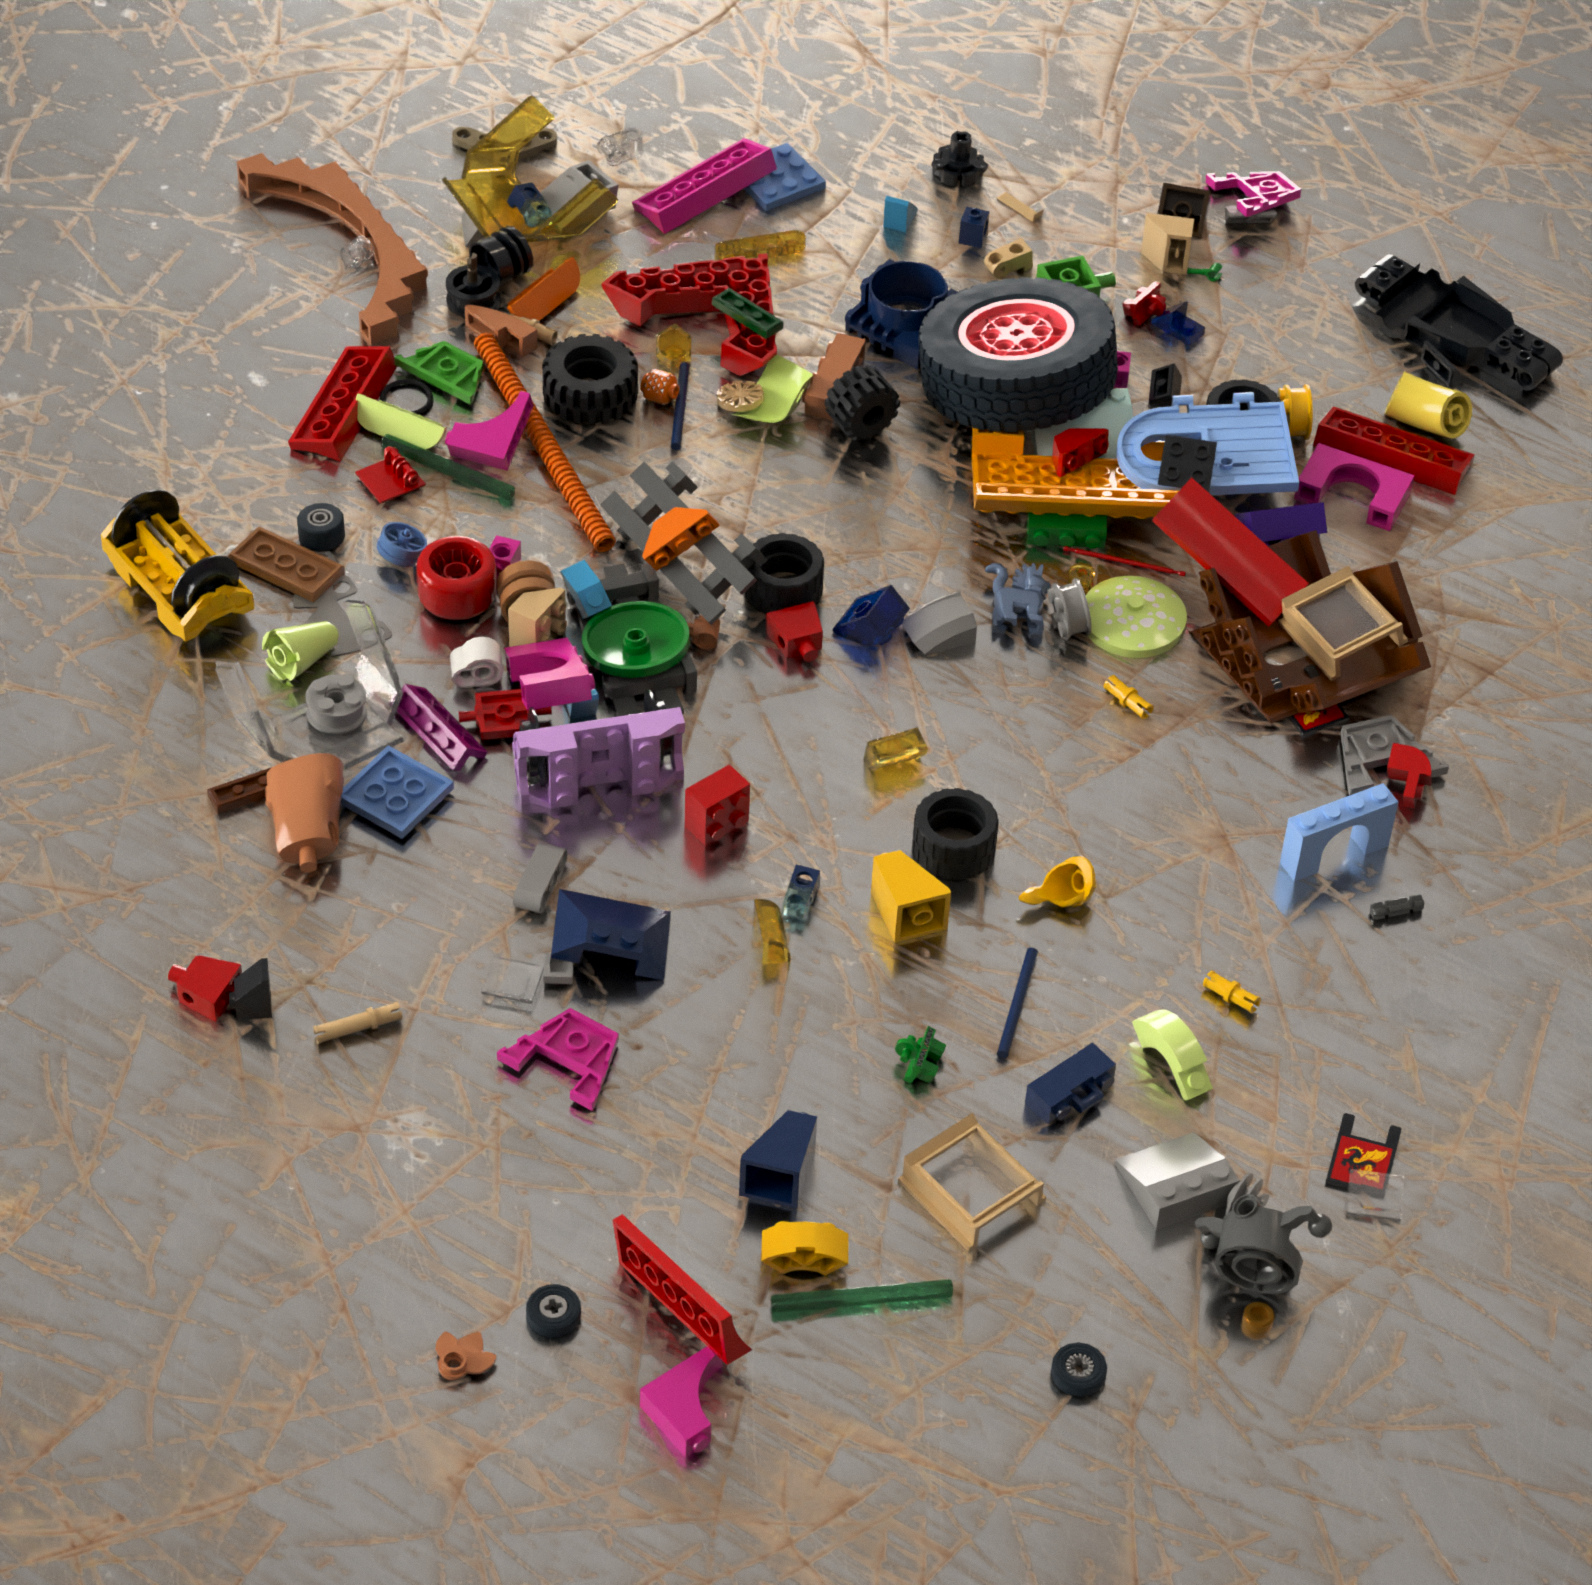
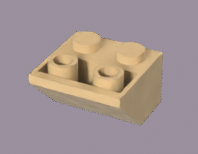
(1167, 242)
(537, 617)

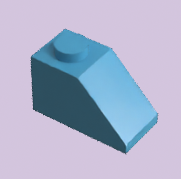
(585, 589)

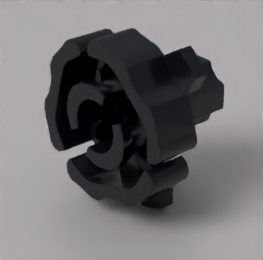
(957, 160)

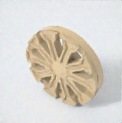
(740, 396)

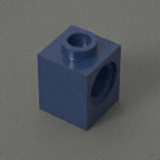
(974, 227)

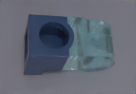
(530, 204)
(801, 892)

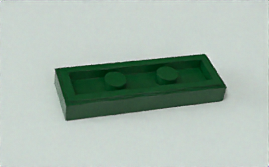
(747, 313)

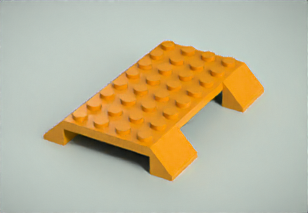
(1029, 483)

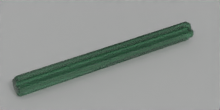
(449, 467)
(861, 1296)

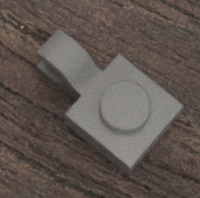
(557, 971)

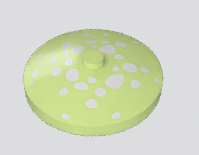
(1135, 616)

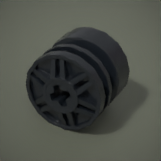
(505, 253)

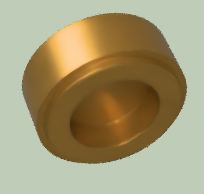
(1258, 1317)

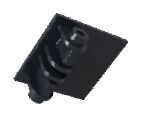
(1187, 459)

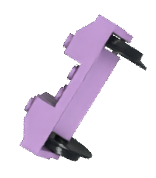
(599, 753)

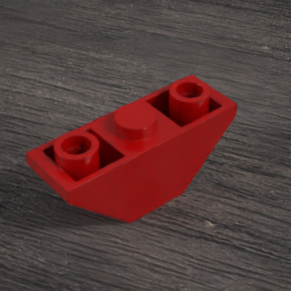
(1078, 447)

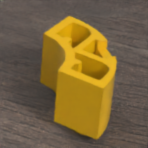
(804, 1247)

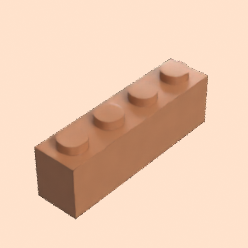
(841, 355)

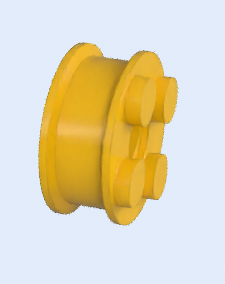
(1298, 409)

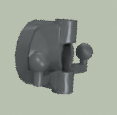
(1256, 1244)

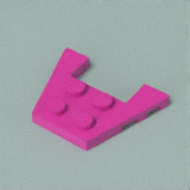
(1263, 188)
(574, 1043)

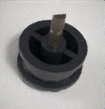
(472, 286)

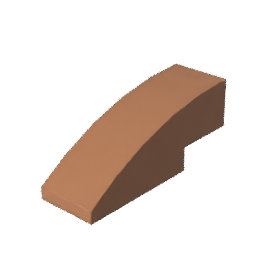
(504, 327)

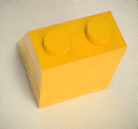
(908, 897)

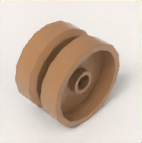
(519, 579)

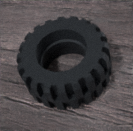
(590, 358)

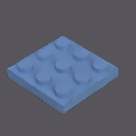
(789, 182)
(395, 791)

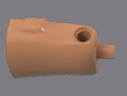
(306, 807)

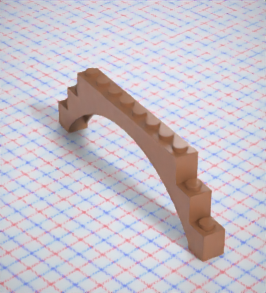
(335, 192)

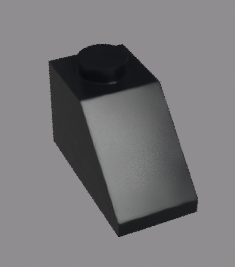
(252, 992)

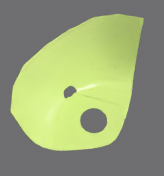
(782, 388)

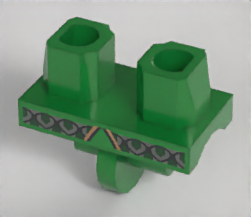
(917, 1053)

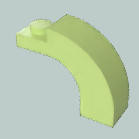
(1179, 1047)

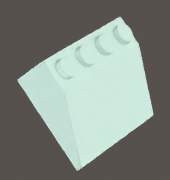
(1110, 414)

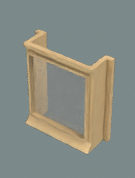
(1337, 620)
(967, 1180)

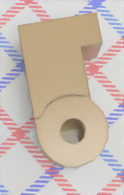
(1009, 258)

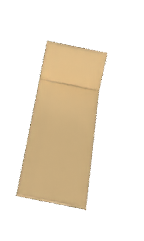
(1020, 207)

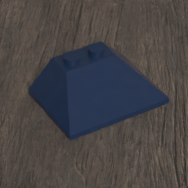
(611, 929)

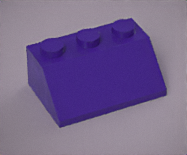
(1285, 521)

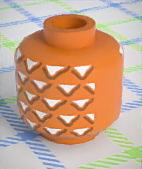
(659, 386)

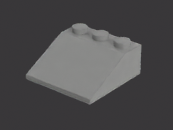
(1178, 1179)

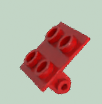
(390, 476)

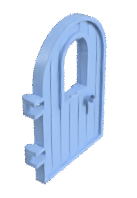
(1250, 452)

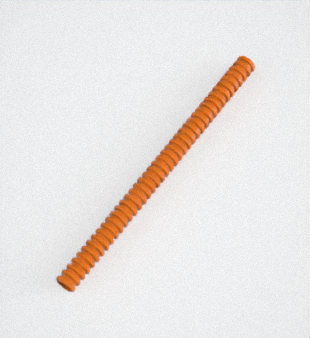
(547, 446)

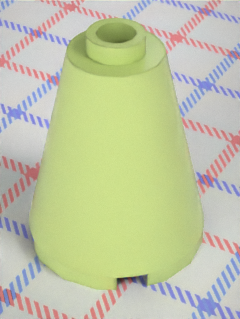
(298, 647)

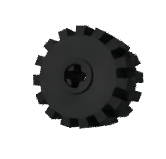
(862, 403)

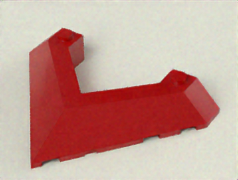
(690, 290)

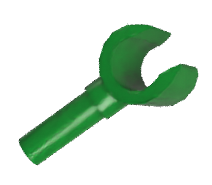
(1211, 273)

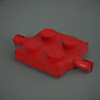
(499, 713)

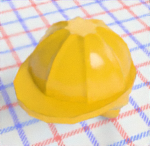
(1064, 885)

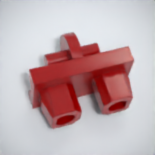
(1147, 302)

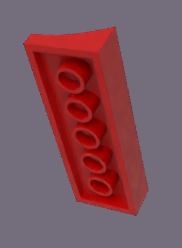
(332, 416)
(1426, 459)
(1224, 542)
(677, 1291)

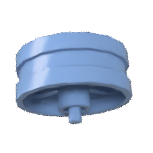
(401, 544)

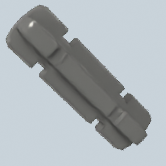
(1397, 906)

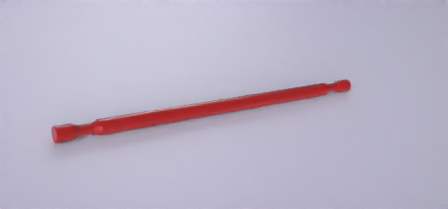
(1124, 561)

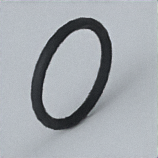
(414, 382)

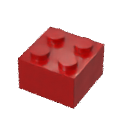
(717, 805)

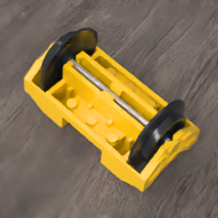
(173, 564)

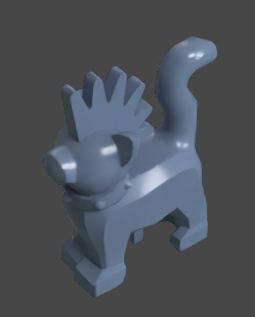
(1020, 601)

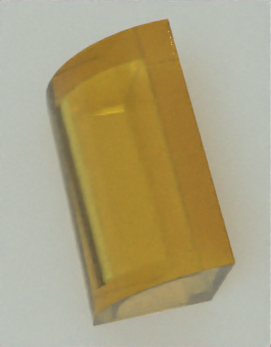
(895, 749)
(770, 932)

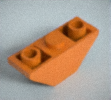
(676, 533)

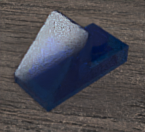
(1178, 324)

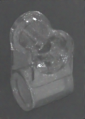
(623, 147)

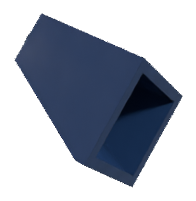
(780, 1160)

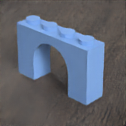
(1307, 834)

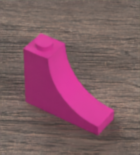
(493, 440)
(675, 1404)

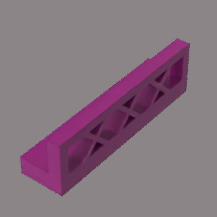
(438, 727)

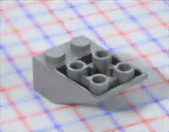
(572, 181)

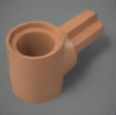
(703, 633)

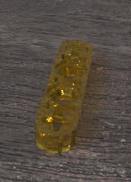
(793, 241)

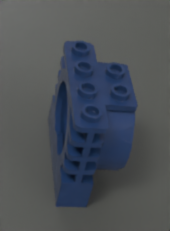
(897, 285)

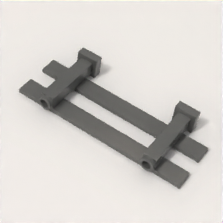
(662, 497)
(621, 690)

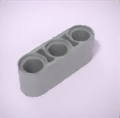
(540, 877)

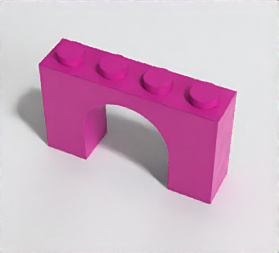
(1332, 466)
(549, 673)

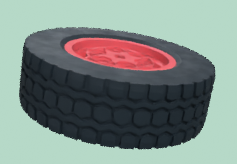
(1018, 354)

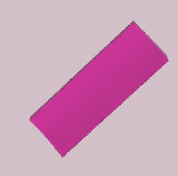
(706, 184)

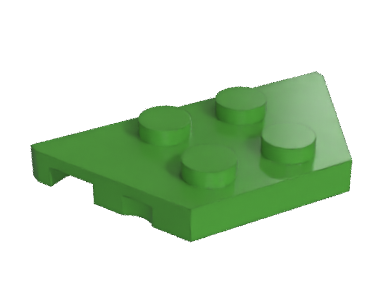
(446, 369)

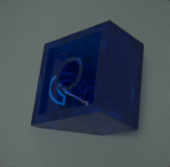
(872, 617)

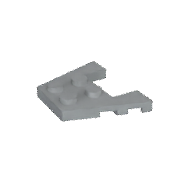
(1369, 746)

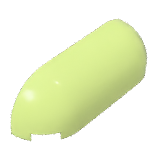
(387, 418)

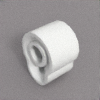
(476, 663)

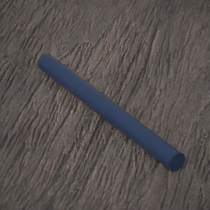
(680, 406)
(1017, 1003)

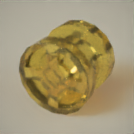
(1084, 573)

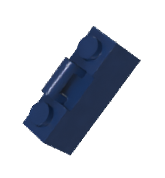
(1071, 1083)

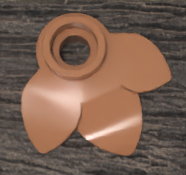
(465, 1353)

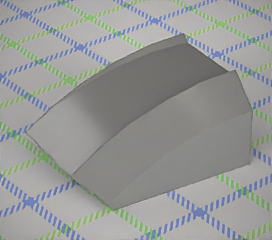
(941, 624)

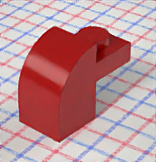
(1413, 767)

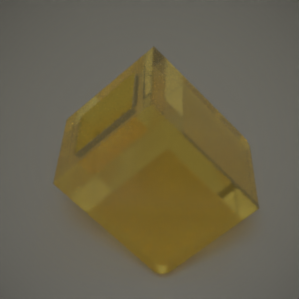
(673, 346)

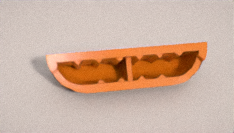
(546, 291)

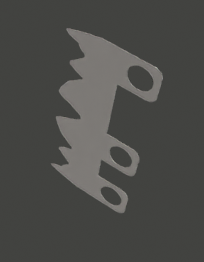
(330, 610)

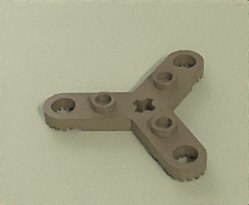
(533, 147)

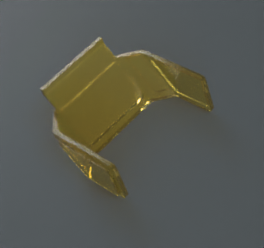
(490, 179)

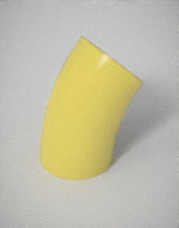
(1430, 406)

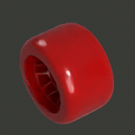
(456, 577)

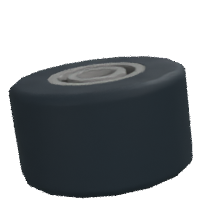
(321, 527)

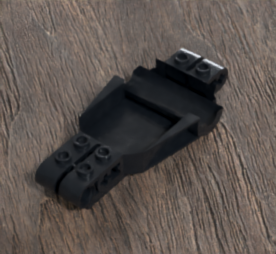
(1457, 321)

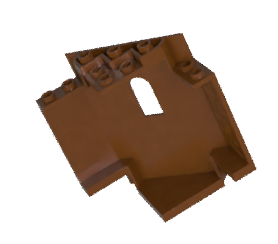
(1241, 639)

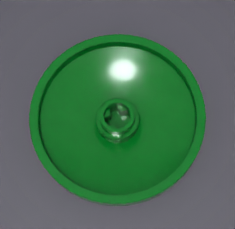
(636, 639)

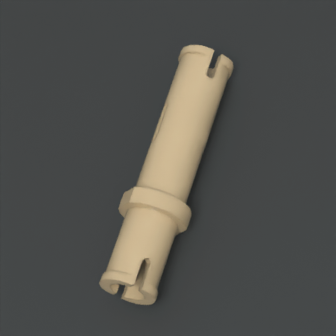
(369, 1019)

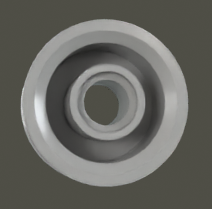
(1070, 609)
(336, 704)

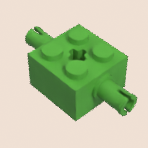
(1078, 272)

